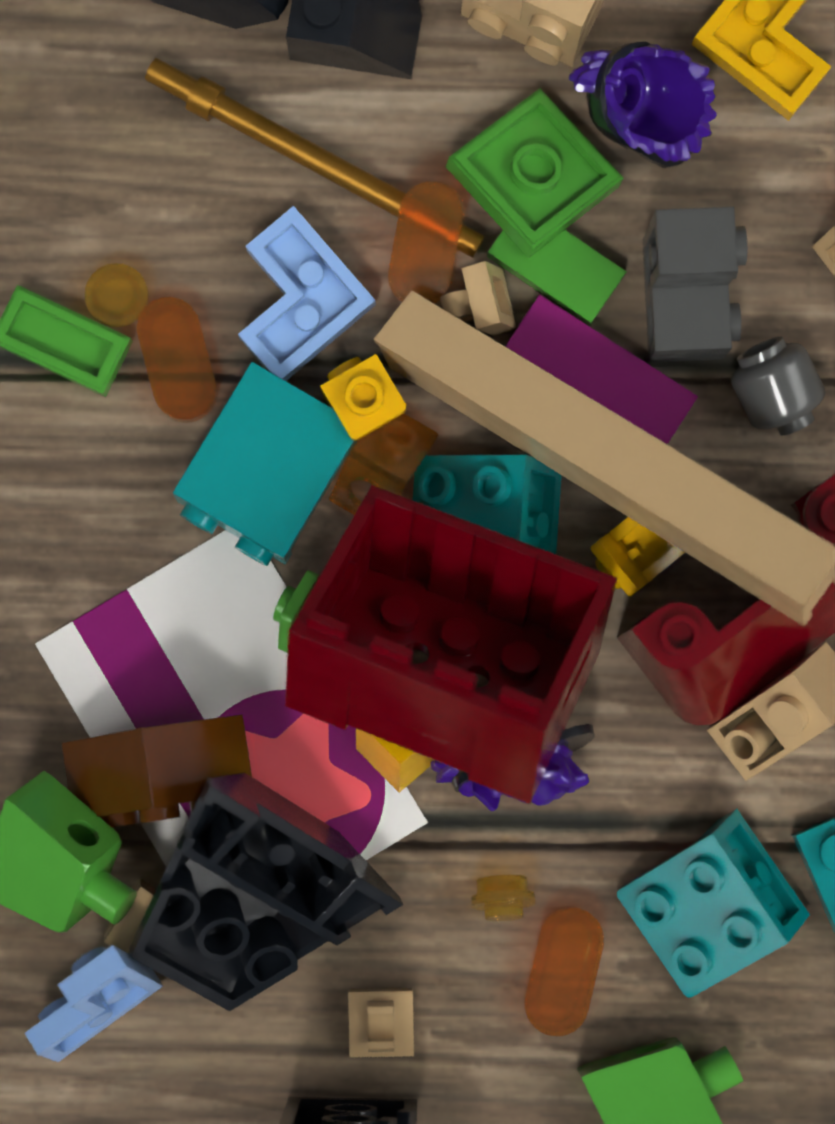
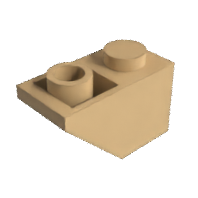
(780, 715)

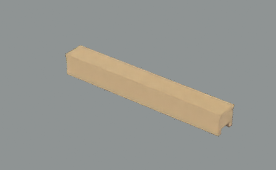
(610, 457)

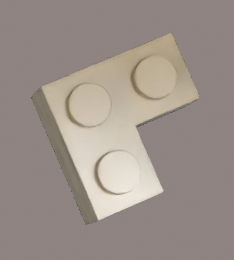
(547, 28)

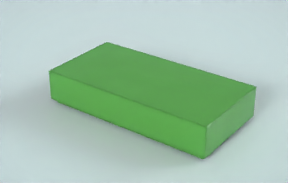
(563, 272)
(62, 341)

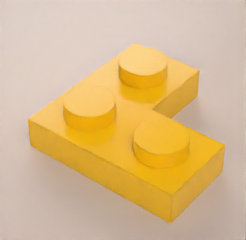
(755, 49)

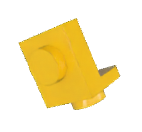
(362, 396)
(633, 555)

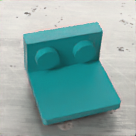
(496, 492)
(714, 906)

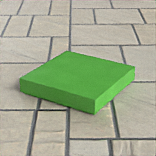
(534, 172)

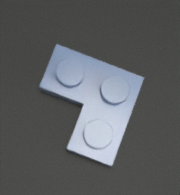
(317, 300)
(96, 995)

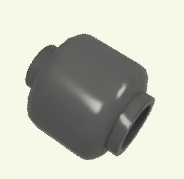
(778, 386)

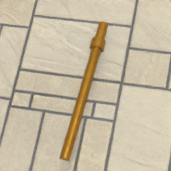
(209, 100)

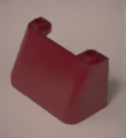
(712, 671)

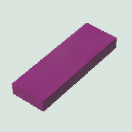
(601, 369)

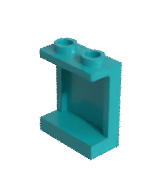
(264, 466)

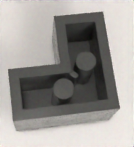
(687, 279)

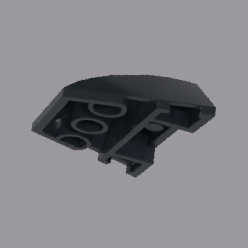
(253, 893)

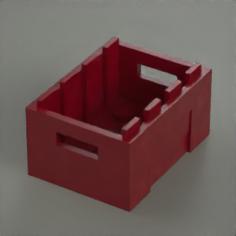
(473, 606)

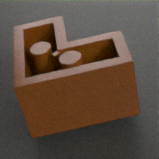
(153, 767)

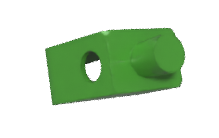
(58, 858)
(659, 1084)

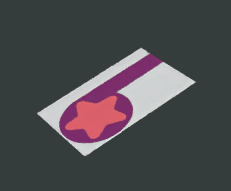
(206, 647)

